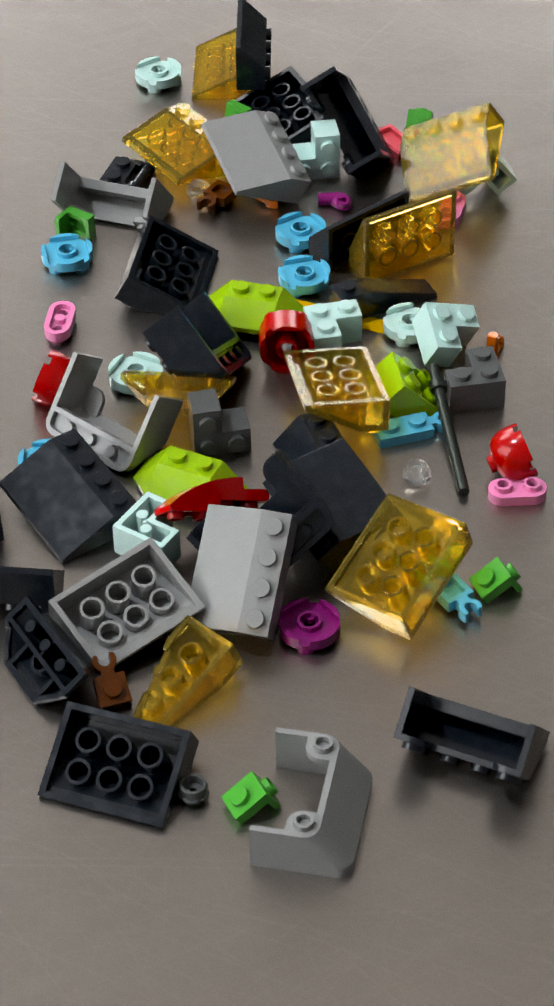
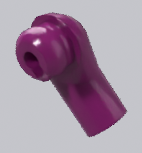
(336, 199)

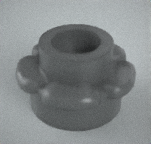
(193, 789)

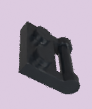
(124, 169)

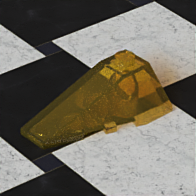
(189, 673)

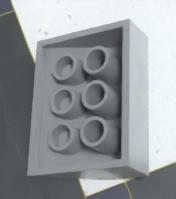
(257, 156)
(243, 569)
(125, 604)

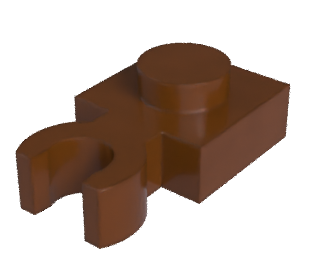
(216, 195)
(110, 687)

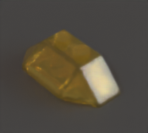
(148, 383)

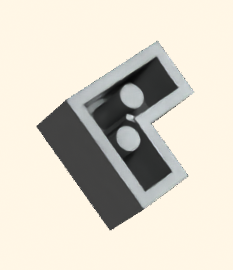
(477, 384)
(216, 430)

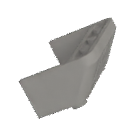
(111, 200)
(80, 406)
(321, 840)

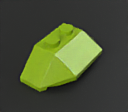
(247, 303)
(178, 470)

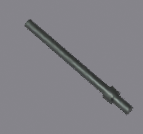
(439, 389)

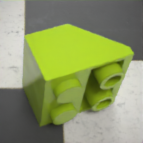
(406, 386)

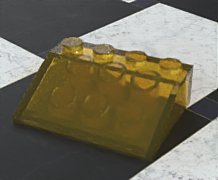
(216, 69)
(176, 145)
(451, 151)
(405, 237)
(341, 386)
(400, 564)

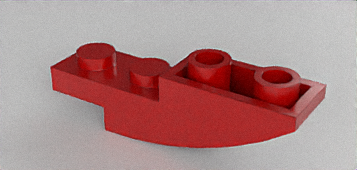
(223, 491)

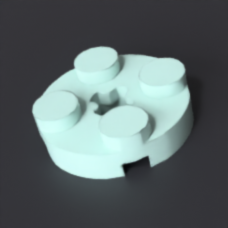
(158, 74)
(396, 325)
(139, 361)

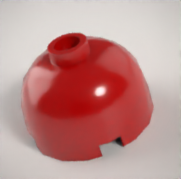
(50, 378)
(510, 454)

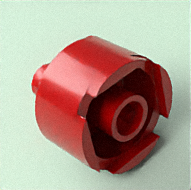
(283, 332)

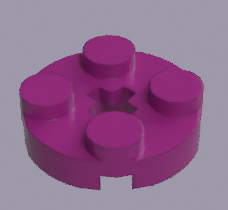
(309, 638)

